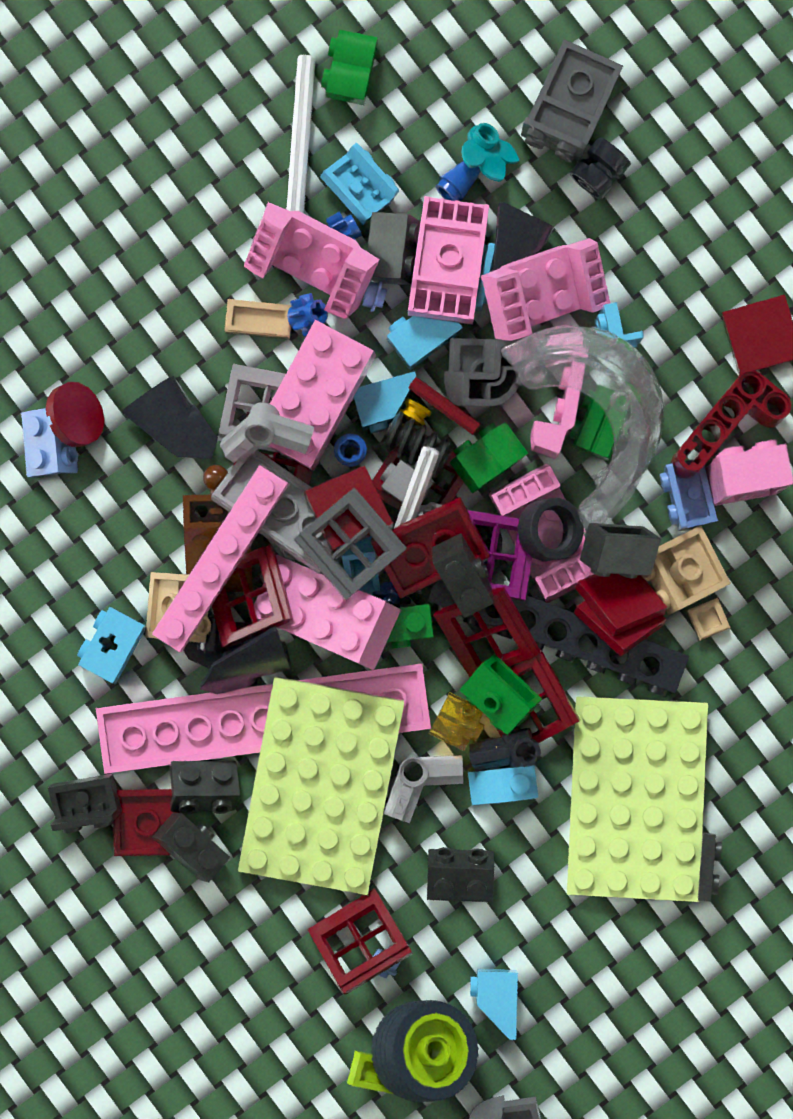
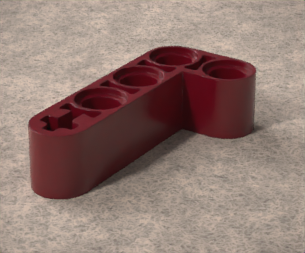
(722, 426)

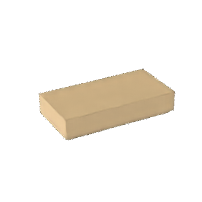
(257, 319)

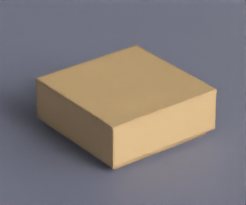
(708, 619)

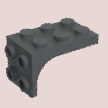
(571, 101)

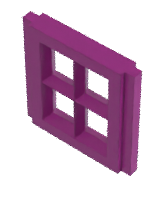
(521, 559)

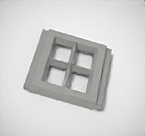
(249, 376)

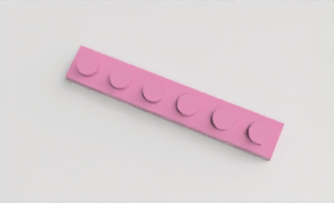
(220, 558)

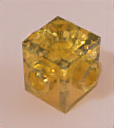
(457, 722)

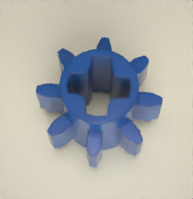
(344, 225)
(304, 313)

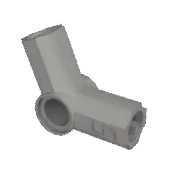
(261, 429)
(406, 793)

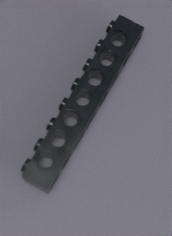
(670, 662)

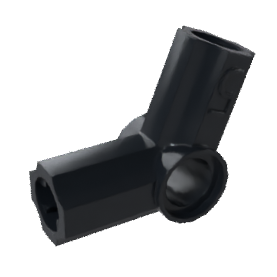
(511, 750)

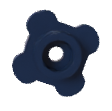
(389, 594)

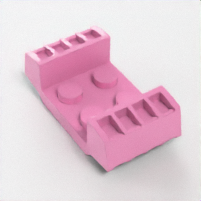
(312, 255)
(448, 260)
(545, 288)
(549, 437)
(555, 576)

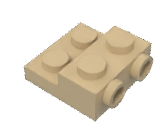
(686, 570)
(161, 594)

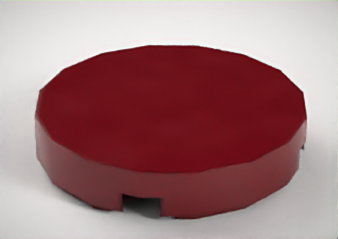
(75, 414)

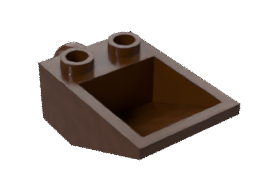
(201, 530)

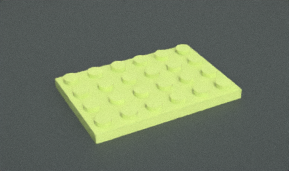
(321, 785)
(637, 799)

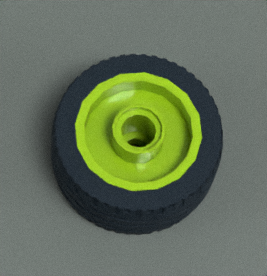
(424, 1051)

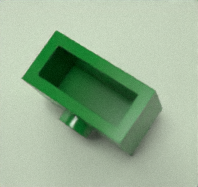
(411, 624)
(500, 694)

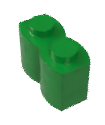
(350, 68)
(487, 457)

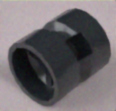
(600, 168)

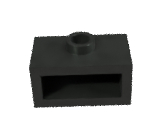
(394, 242)
(619, 550)
(463, 575)
(191, 846)

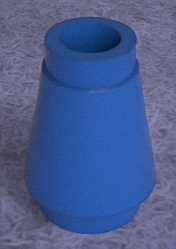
(457, 182)
(345, 442)

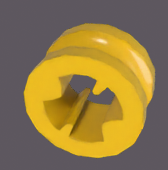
(415, 411)

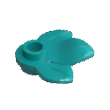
(488, 152)

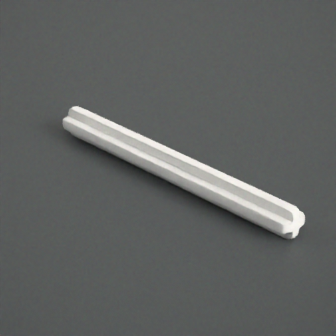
(301, 133)

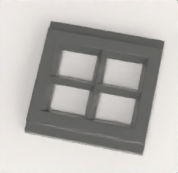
(372, 524)

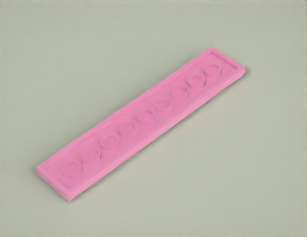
(232, 721)

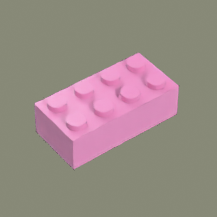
(321, 387)
(749, 474)
(321, 616)

